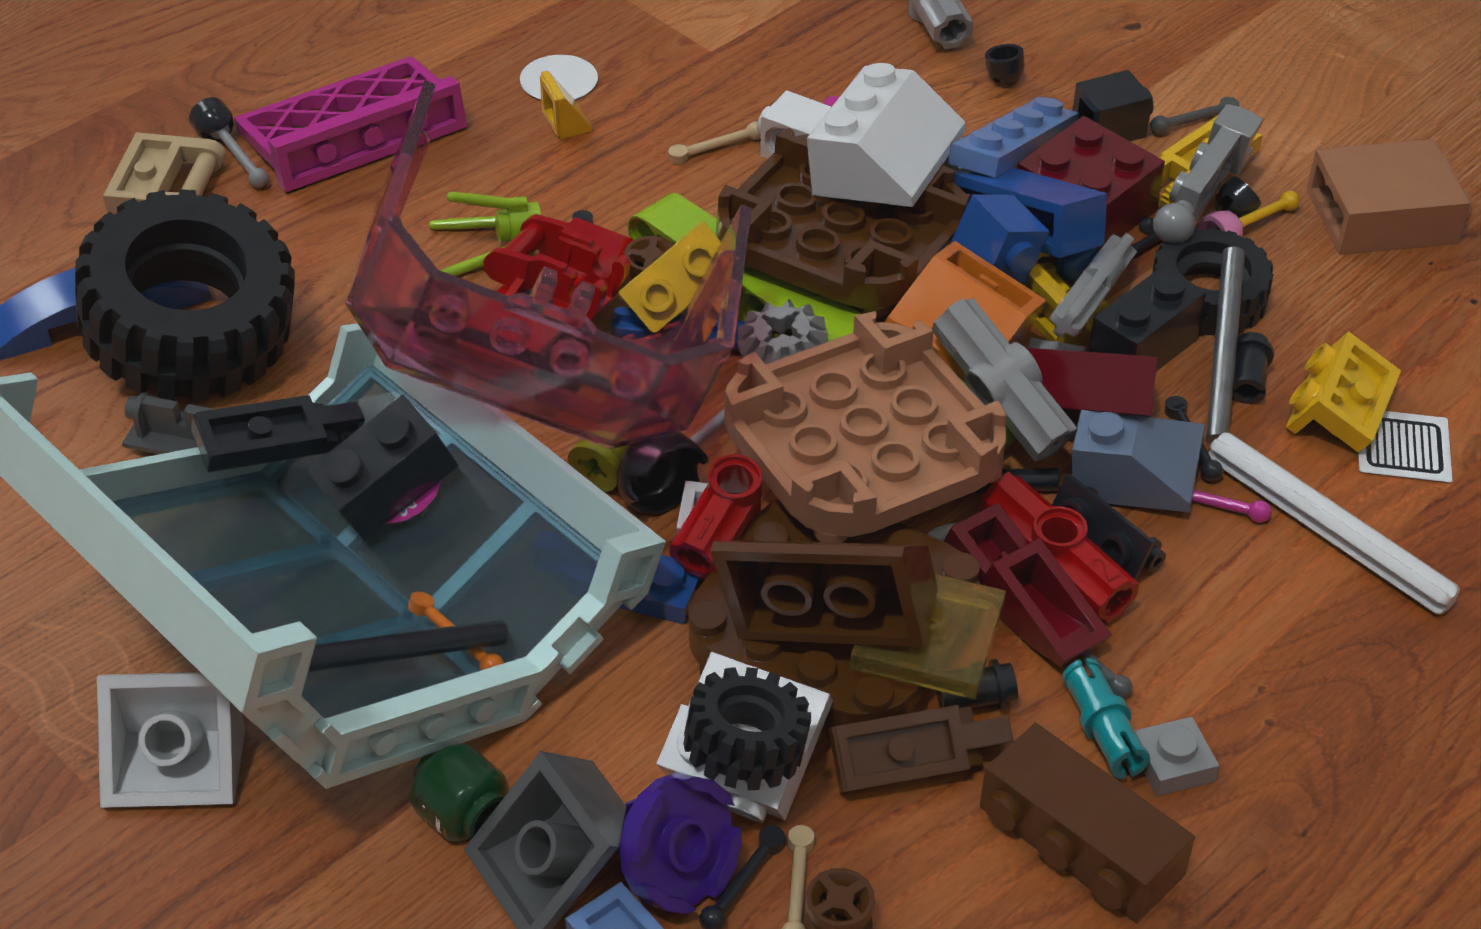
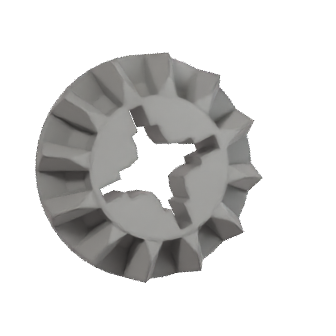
(757, 331)

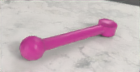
(1258, 511)

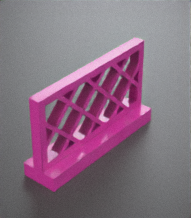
(349, 139)

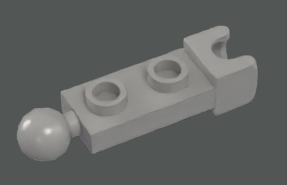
(1225, 152)

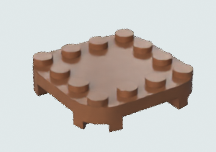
(864, 429)

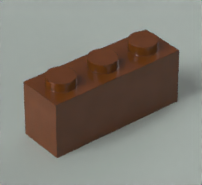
(1086, 822)

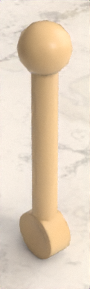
(680, 153)
(800, 841)

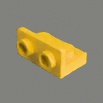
(672, 279)
(1344, 391)

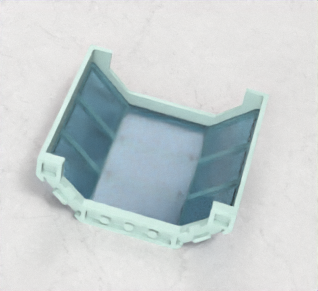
(263, 567)

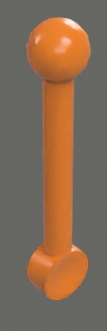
(423, 605)

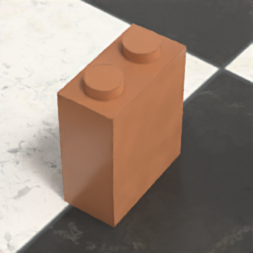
(1388, 196)

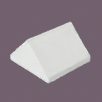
(166, 741)

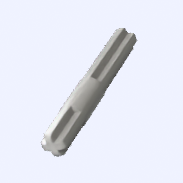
(1093, 286)

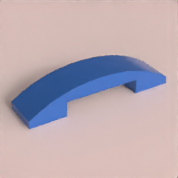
(53, 303)

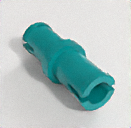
(1106, 718)

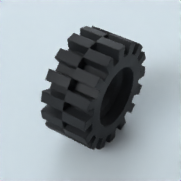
(740, 752)

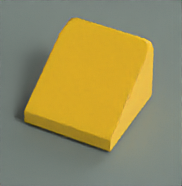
(561, 109)

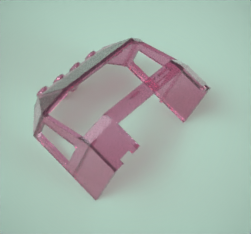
(521, 347)

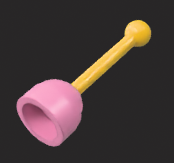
(1229, 221)

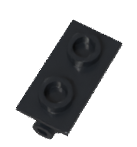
(1111, 530)

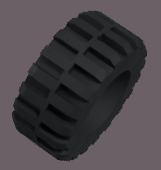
(188, 241)

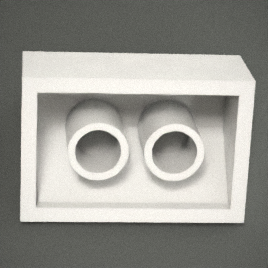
(882, 138)

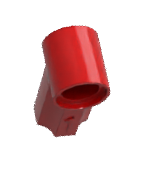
(719, 513)

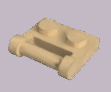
(154, 163)

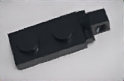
(272, 431)

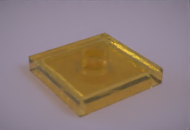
(955, 644)

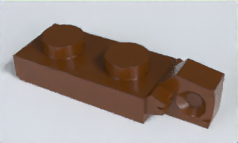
(912, 746)

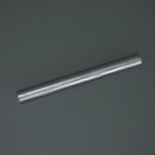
(1225, 343)

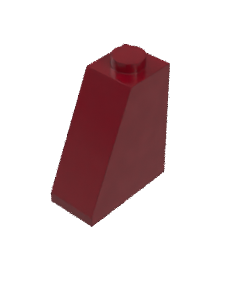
(1098, 380)

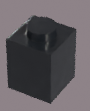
(1115, 103)

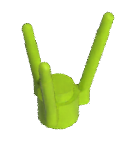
(505, 221)

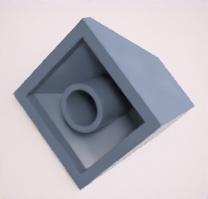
(1138, 459)

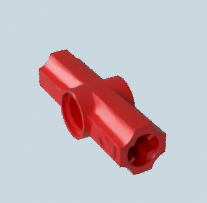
(1064, 533)

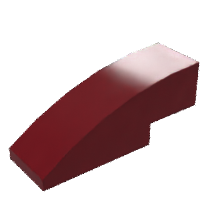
(1040, 596)

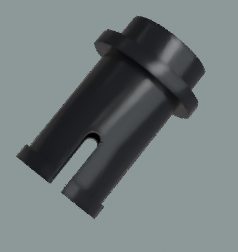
(1252, 359)
(996, 687)

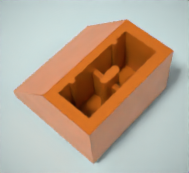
(962, 274)

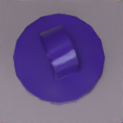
(679, 842)

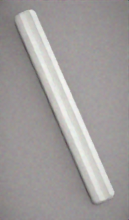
(1335, 524)

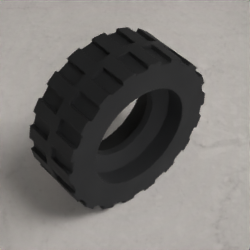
(1204, 255)

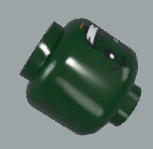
(457, 791)

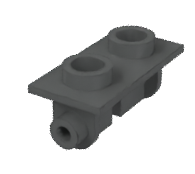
(159, 424)

